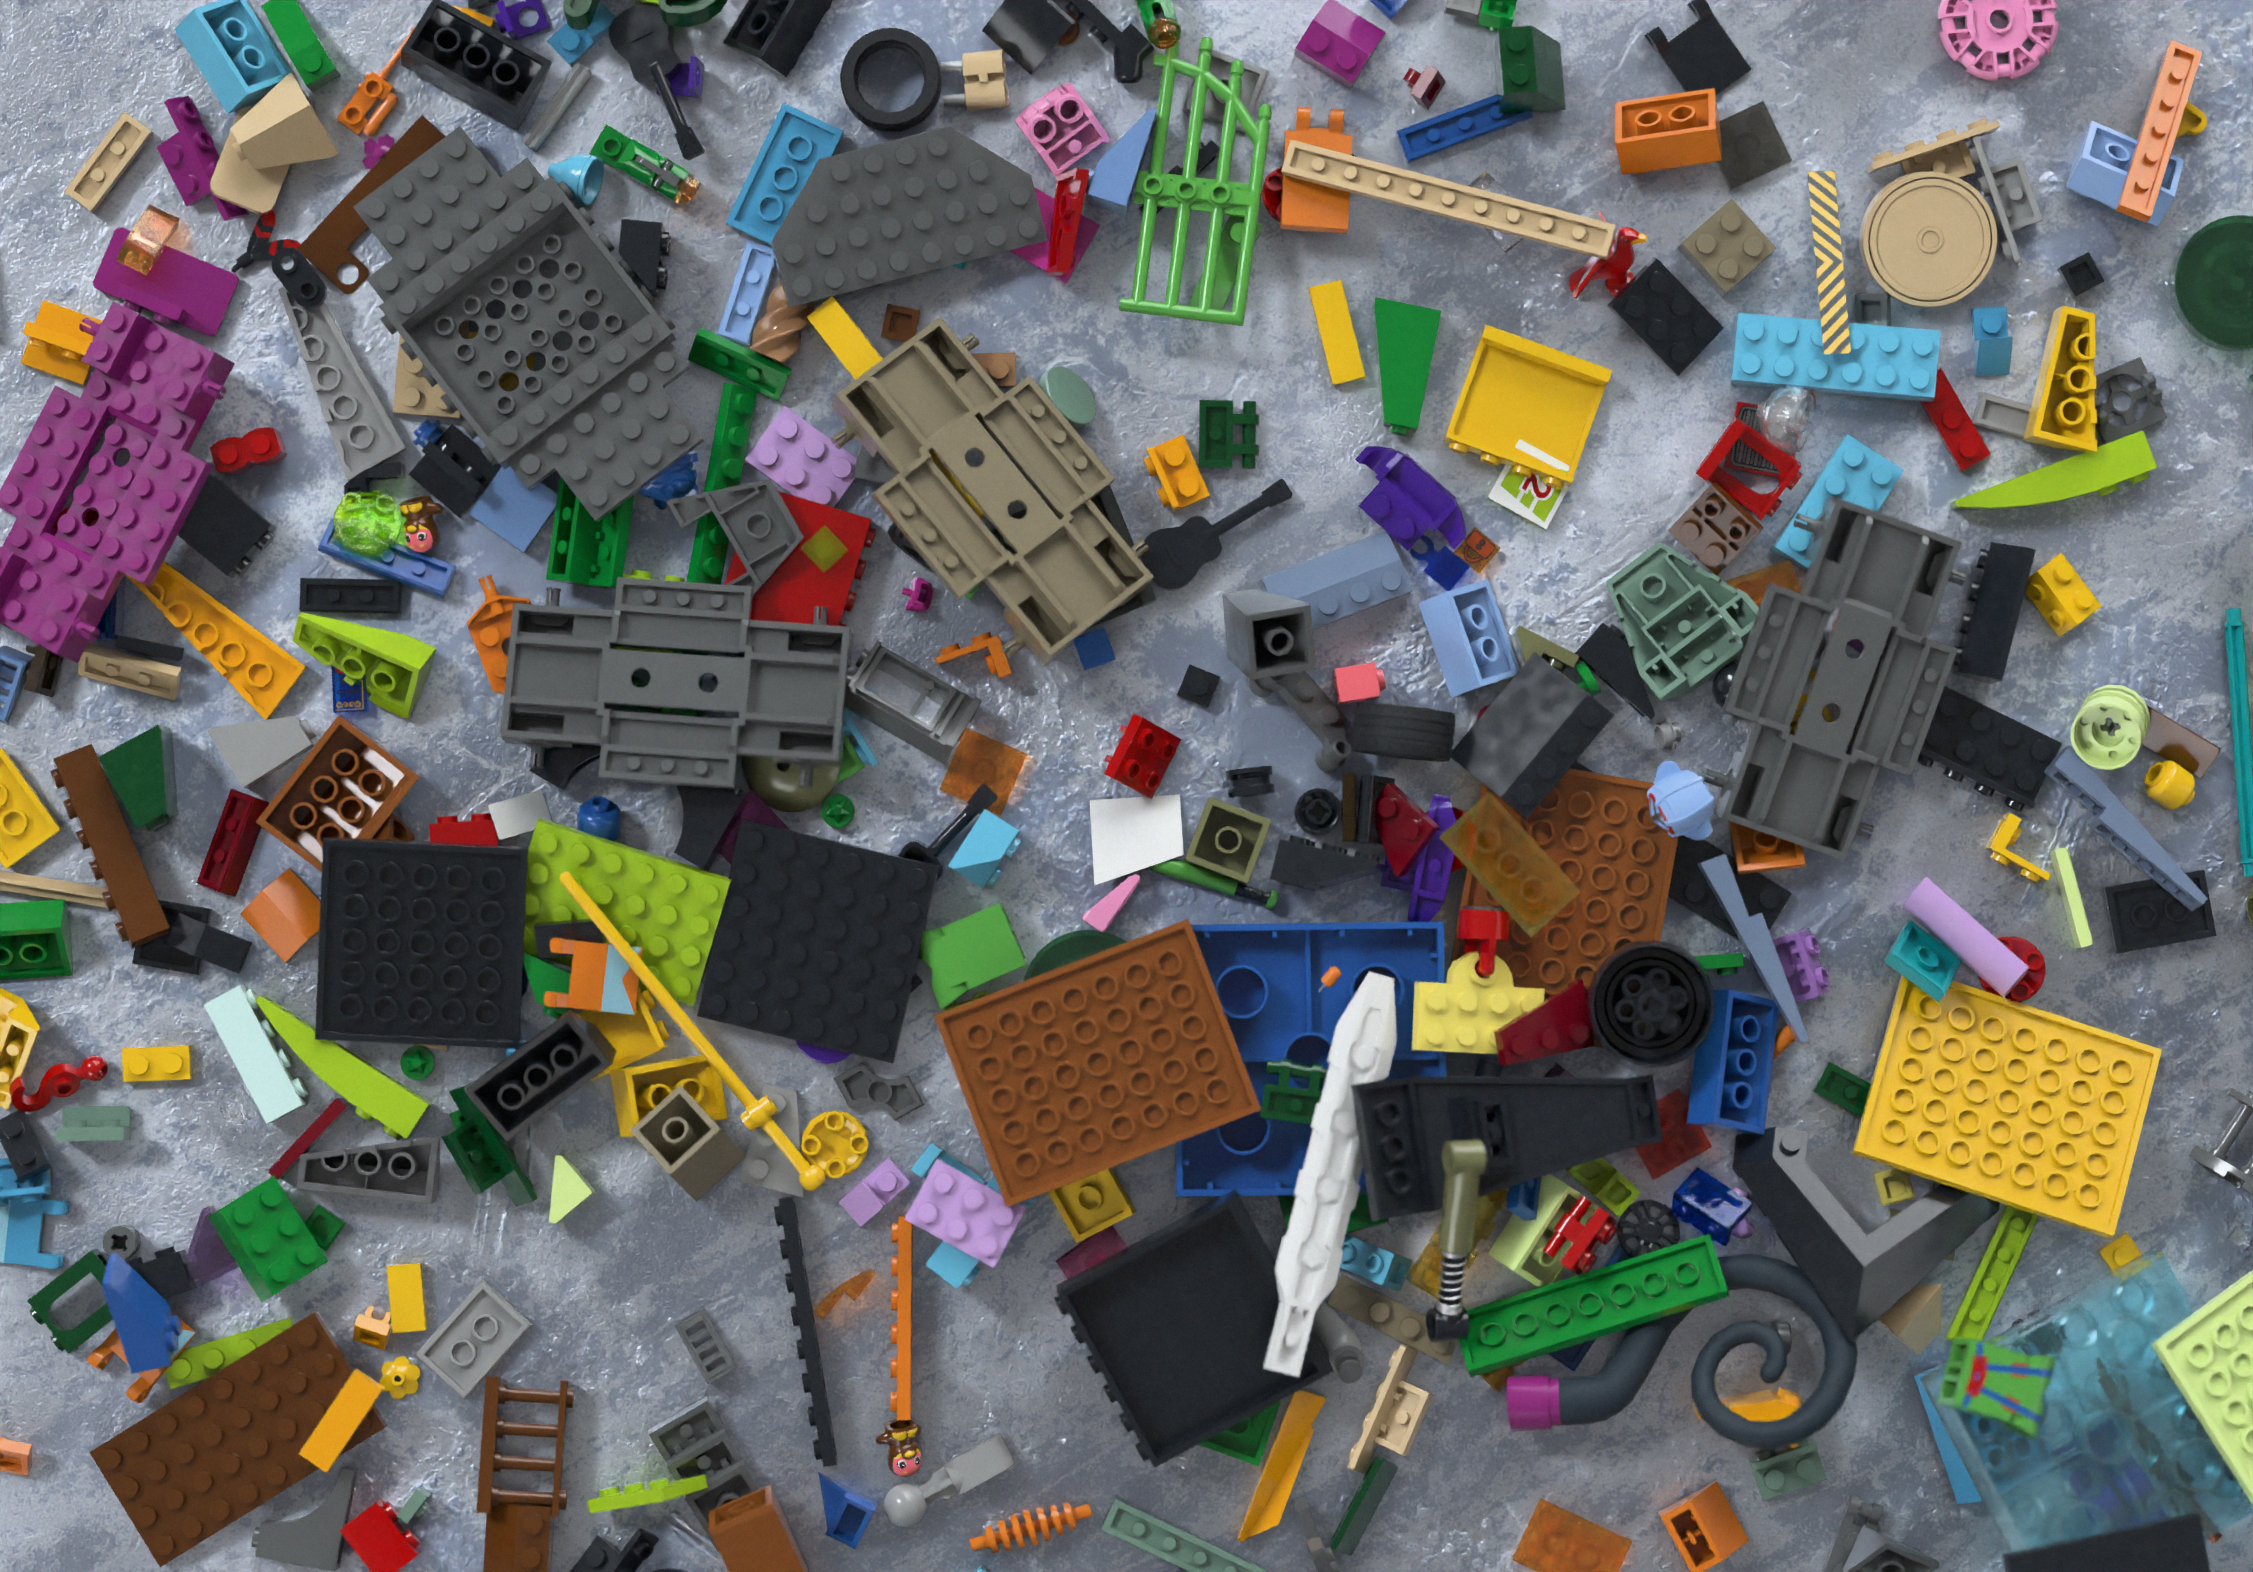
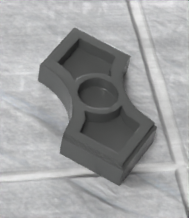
(893, 1095)

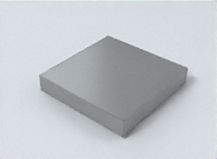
(1252, 85)

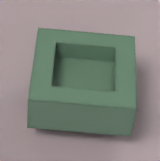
(415, 1506)

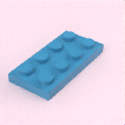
(781, 171)

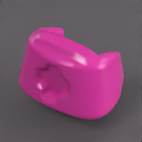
(919, 595)

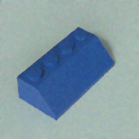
(1735, 1065)

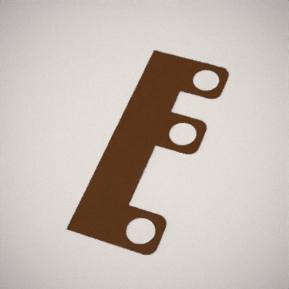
(330, 241)

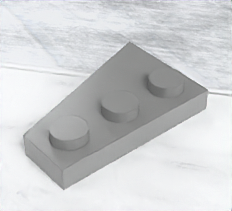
(764, 1161)

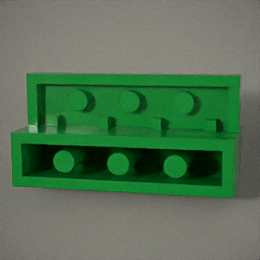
(587, 550)

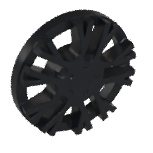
(1648, 1229)

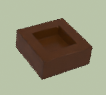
(900, 323)

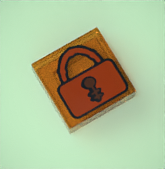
(1476, 550)

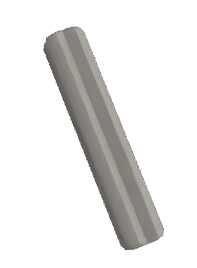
(557, 107)

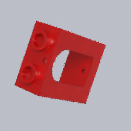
(1756, 502)

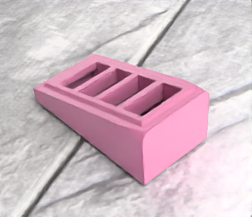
(1107, 909)

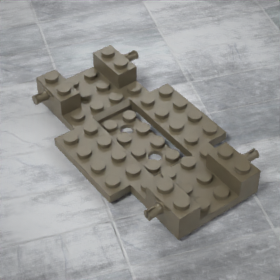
(1063, 569)

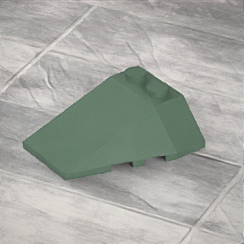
(1679, 620)

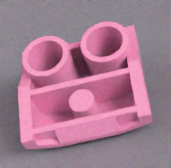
(1061, 128)

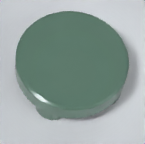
(1069, 395)

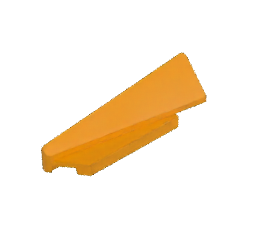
(1282, 1463)

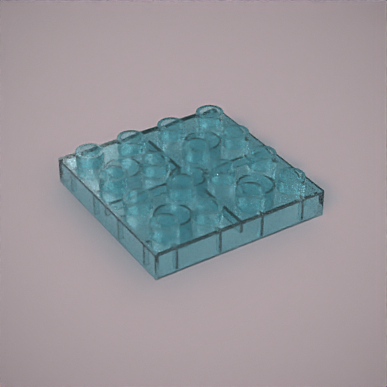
(2113, 1425)

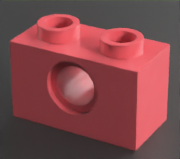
(1358, 683)

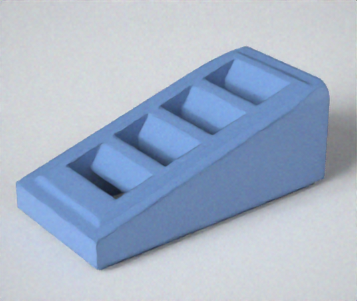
(23, 662)

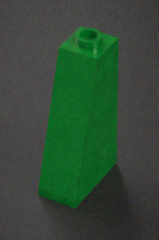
(1404, 355)

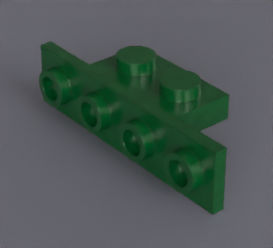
(484, 1154)

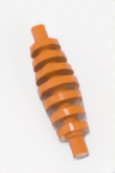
(1018, 1531)

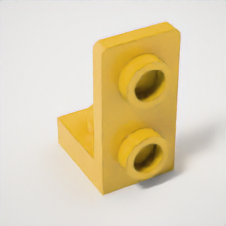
(2007, 834)

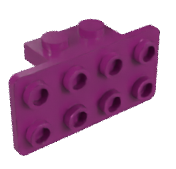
(174, 289)

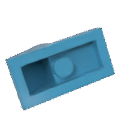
(574, 44)
(1991, 341)

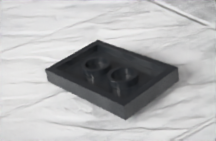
(1665, 316)
(2149, 916)

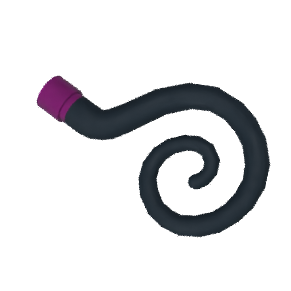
(1549, 1402)

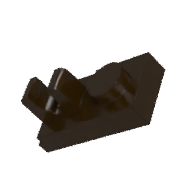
(44, 671)

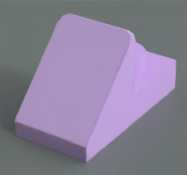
(874, 1192)

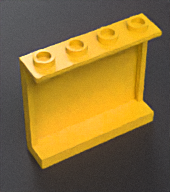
(1528, 395)

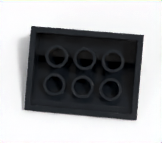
(1531, 735)

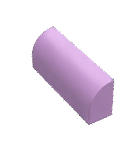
(1965, 937)

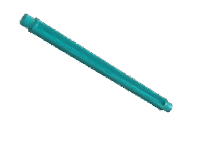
(2241, 733)

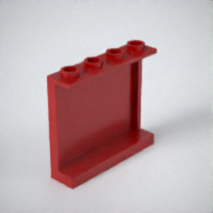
(799, 582)

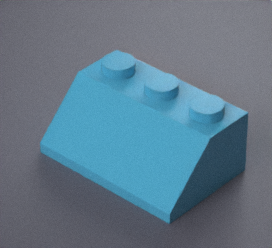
(232, 52)

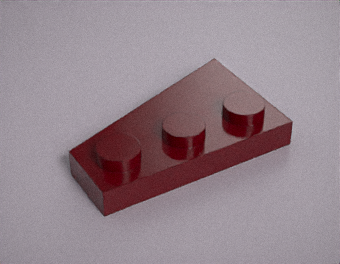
(1547, 1030)

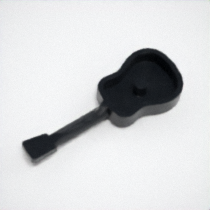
(649, 49)
(1181, 551)
(919, 851)

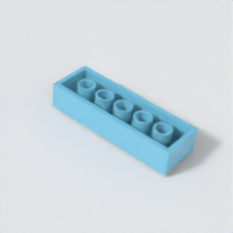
(1881, 361)

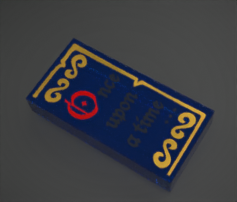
(346, 697)

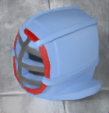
(1680, 802)

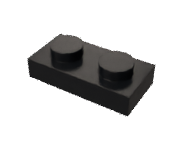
(22, 1146)

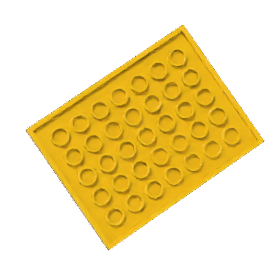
(2009, 1104)

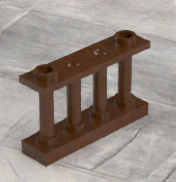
(494, 1461)

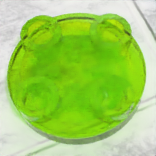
(367, 523)

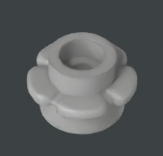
(1667, 734)

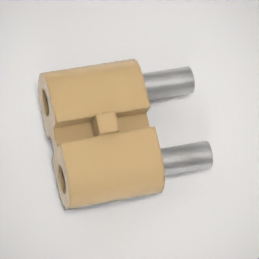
(984, 80)

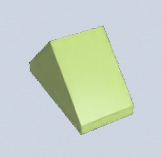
(568, 1189)

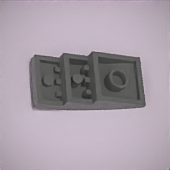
(699, 1444)

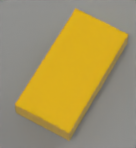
(406, 1297)

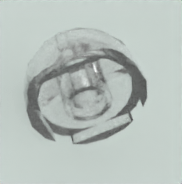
(1786, 416)

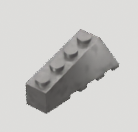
(385, 1170)

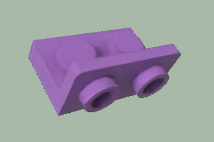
(1801, 965)

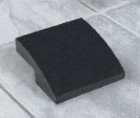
(1028, 30)

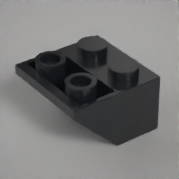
(643, 249)

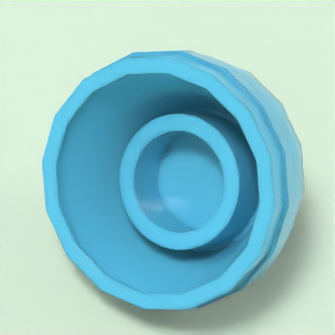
(581, 175)

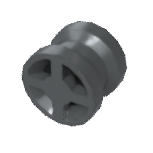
(126, 1237)

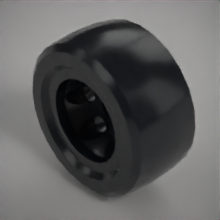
(1682, 974)

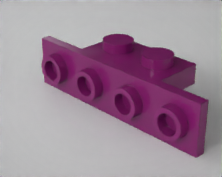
(193, 158)

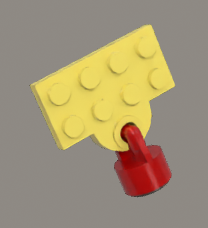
(1476, 993)

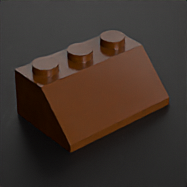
(519, 1538)

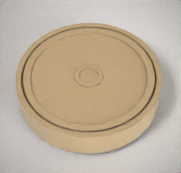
(1928, 238)

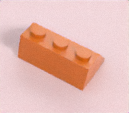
(1668, 131)

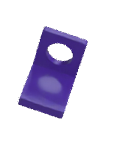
(509, 19)
(689, 80)

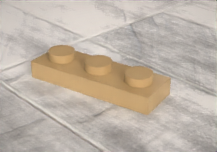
(108, 162)
(130, 671)

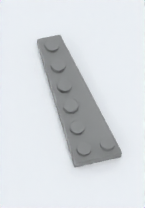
(349, 403)

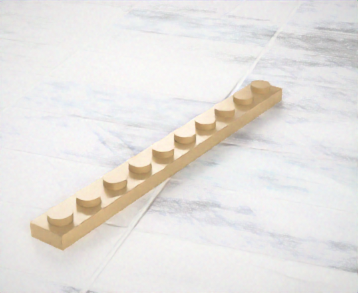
(1448, 199)

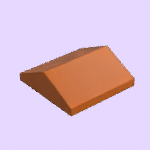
(1762, 852)
(285, 915)

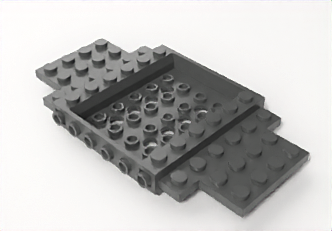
(466, 241)

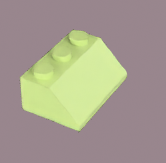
(1523, 1242)

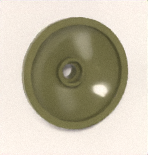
(780, 787)

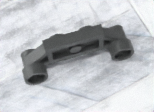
(1315, 711)

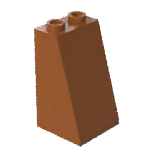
(755, 1535)

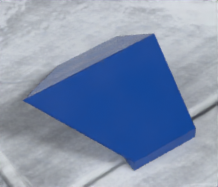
(845, 1511)

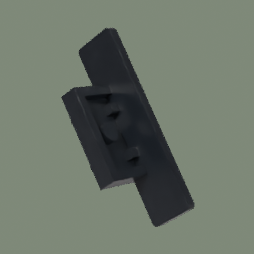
(605, 1558)

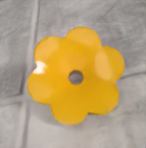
(408, 1372)

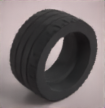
(884, 39)
(1403, 732)

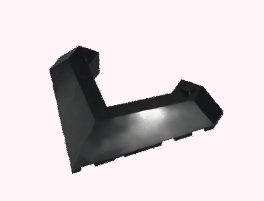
(1852, 1271)

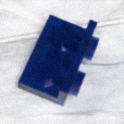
(1709, 1206)

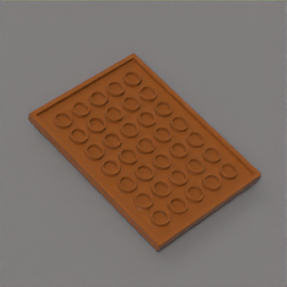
(1619, 861)
(1097, 1063)

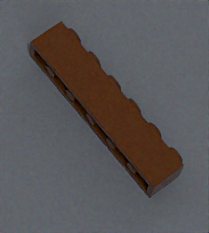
(110, 845)

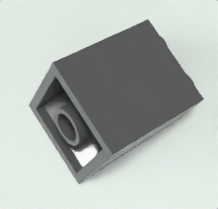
(1268, 633)

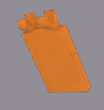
(1308, 204)

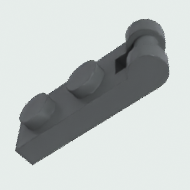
(1848, 1531)

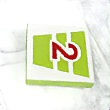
(1529, 496)

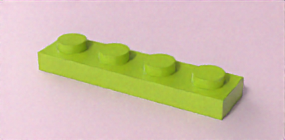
(209, 1358)

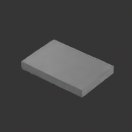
(474, 1339)

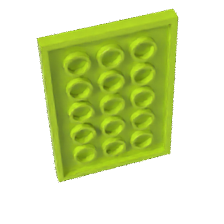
(646, 897)

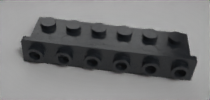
(1986, 749)

